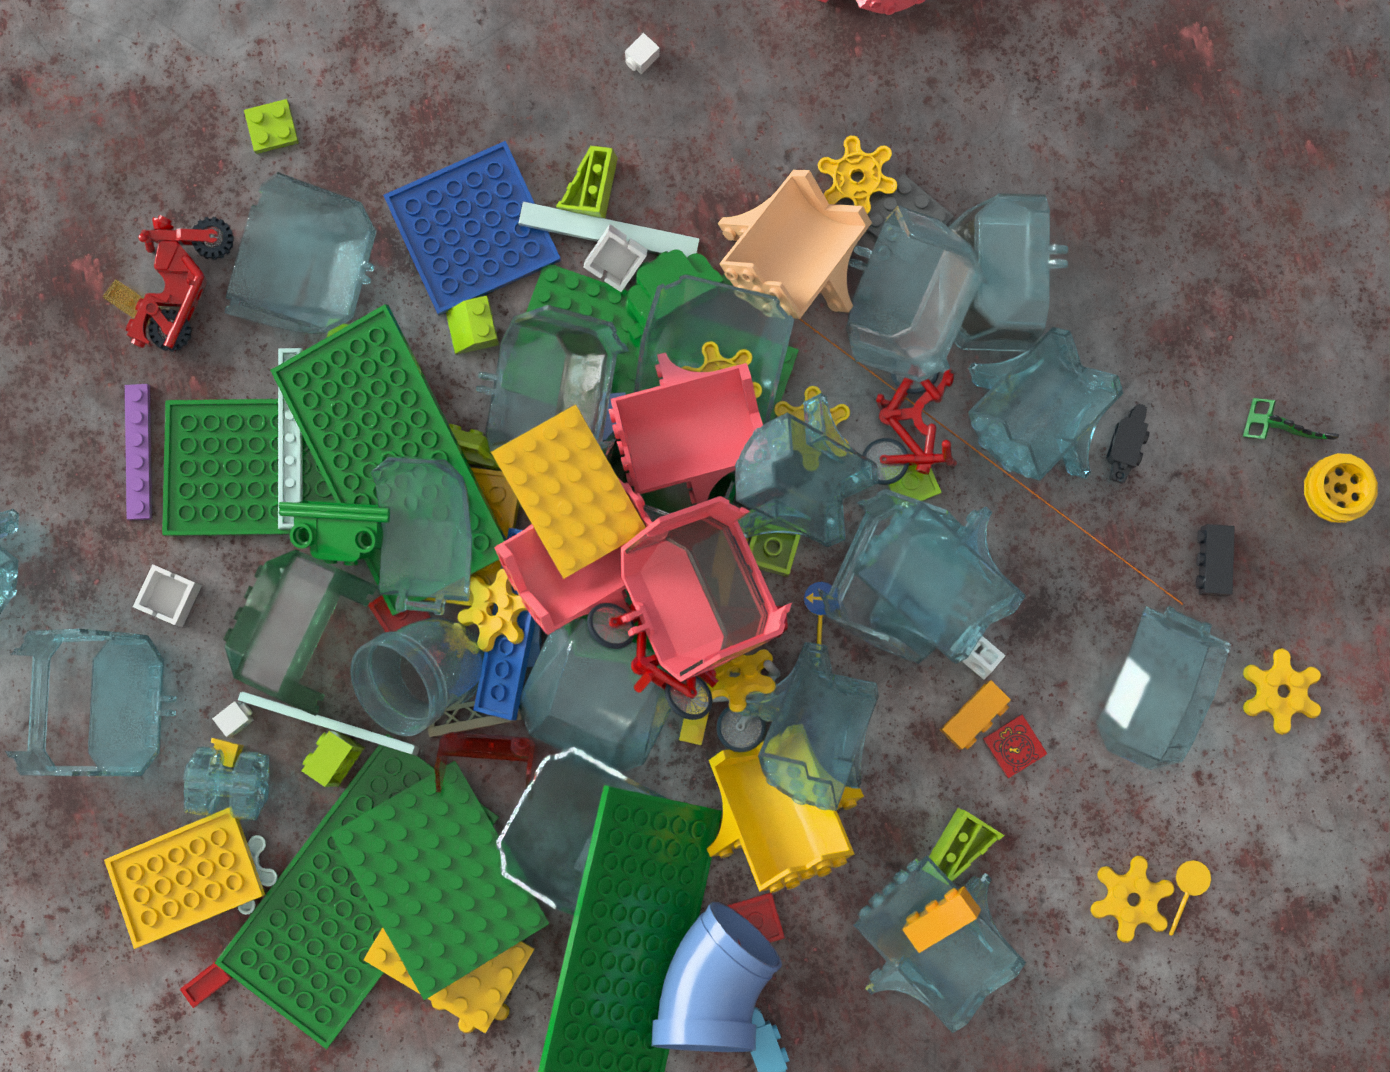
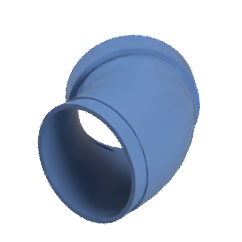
(714, 985)

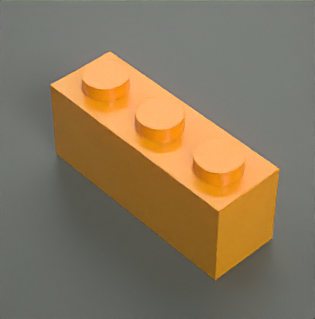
(976, 715)
(941, 918)

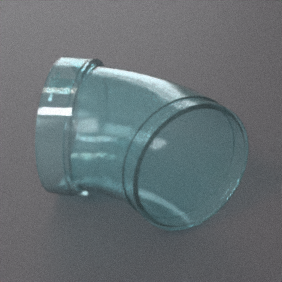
(443, 656)

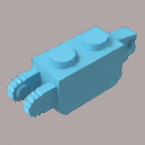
(768, 1054)

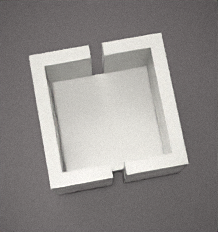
(616, 256)
(167, 596)

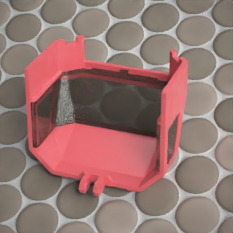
(698, 589)

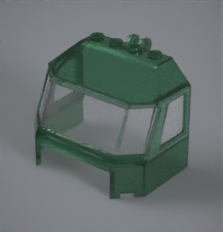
(285, 622)

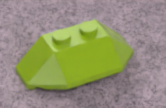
(475, 447)

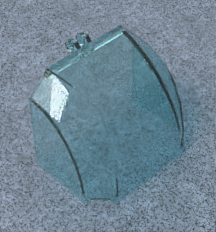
(301, 258)
(735, 318)
(588, 699)
(554, 824)

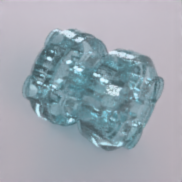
(209, 780)

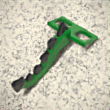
(1278, 422)

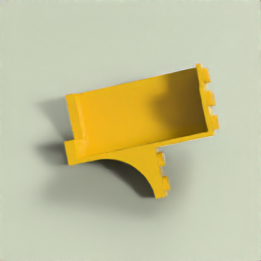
(777, 835)

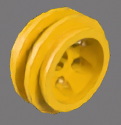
(1323, 498)

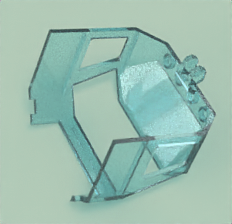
(122, 704)

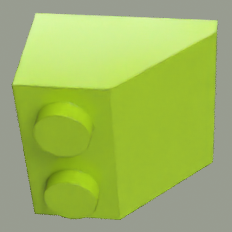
(472, 325)

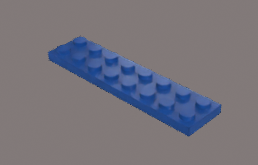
(505, 668)

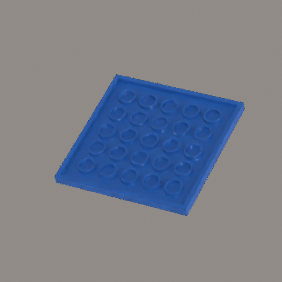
(467, 228)

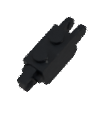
(1127, 443)

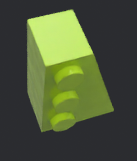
(592, 184)
(962, 843)

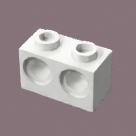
(984, 658)

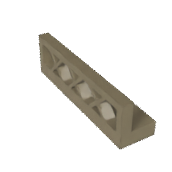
(470, 724)

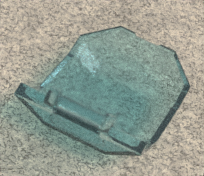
(428, 532)
(1163, 689)

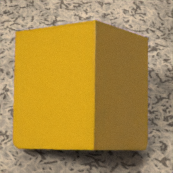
(230, 750)

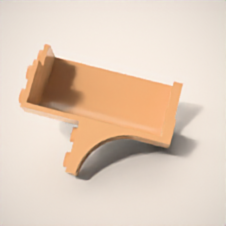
(795, 246)

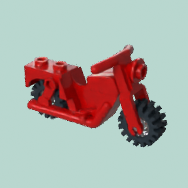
(182, 280)

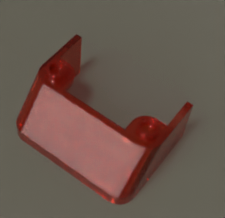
(485, 747)

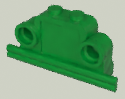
(664, 270)
(336, 529)

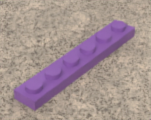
(138, 452)

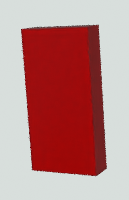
(205, 984)

